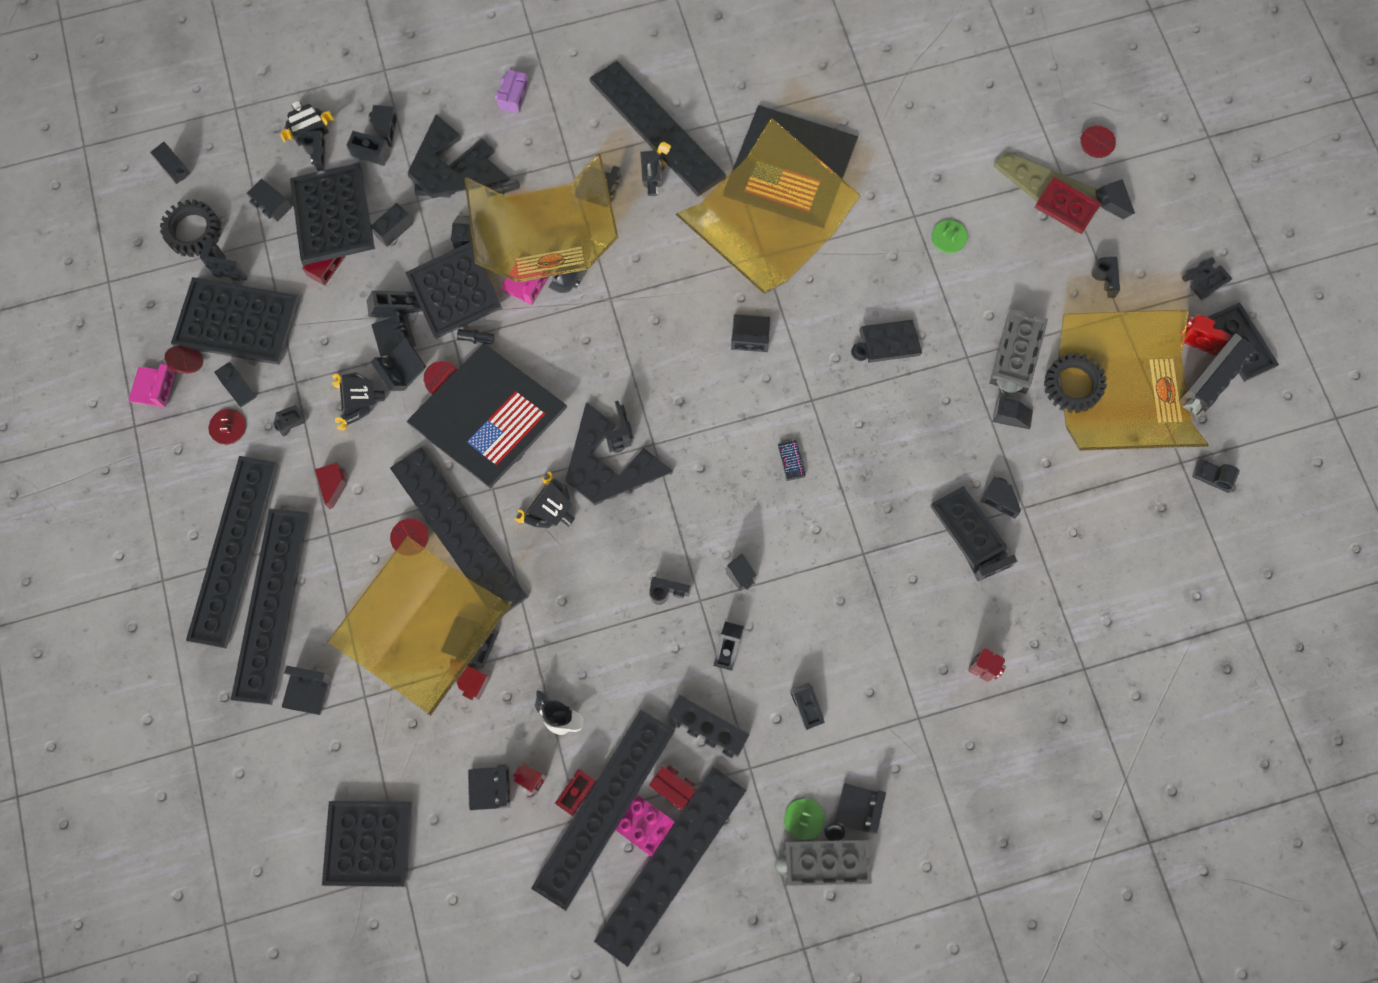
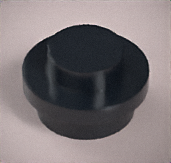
(858, 352)
(834, 830)

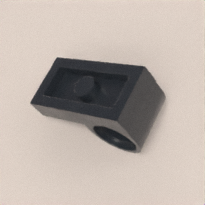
(315, 149)
(1110, 275)
(1218, 477)
(678, 589)
(807, 705)

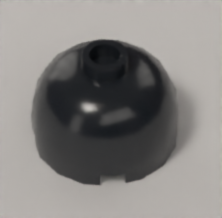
(565, 282)

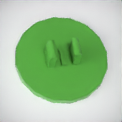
(949, 236)
(804, 819)

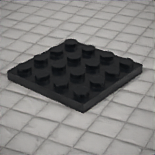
(453, 290)
(367, 843)

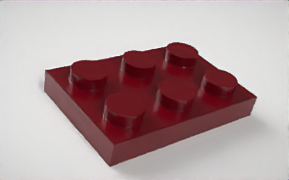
(1067, 205)

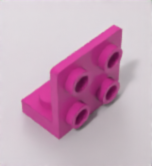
(526, 290)
(152, 386)
(645, 825)

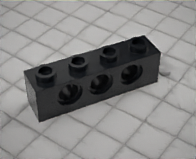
(683, 706)

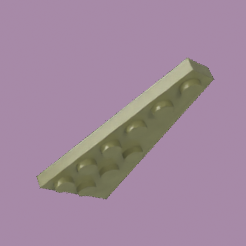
(1035, 178)

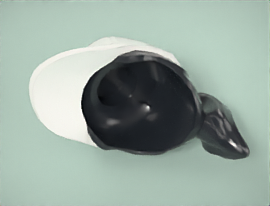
(557, 716)

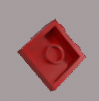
(1203, 336)

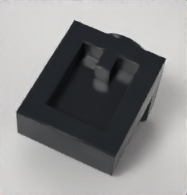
(288, 419)

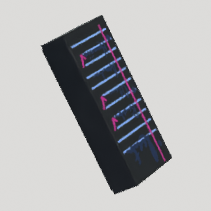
(791, 460)

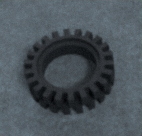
(174, 217)
(1065, 401)

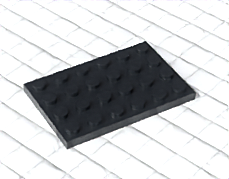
(331, 214)
(235, 320)

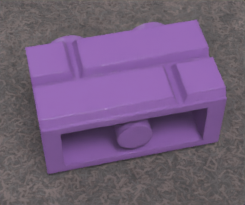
(512, 91)

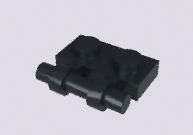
(1211, 282)

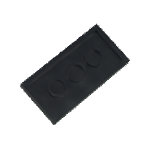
(1236, 320)
(968, 527)

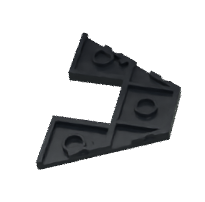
(436, 176)
(593, 477)

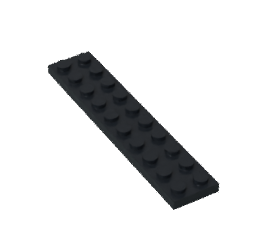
(657, 126)
(456, 527)
(232, 552)
(270, 607)
(603, 810)
(670, 867)

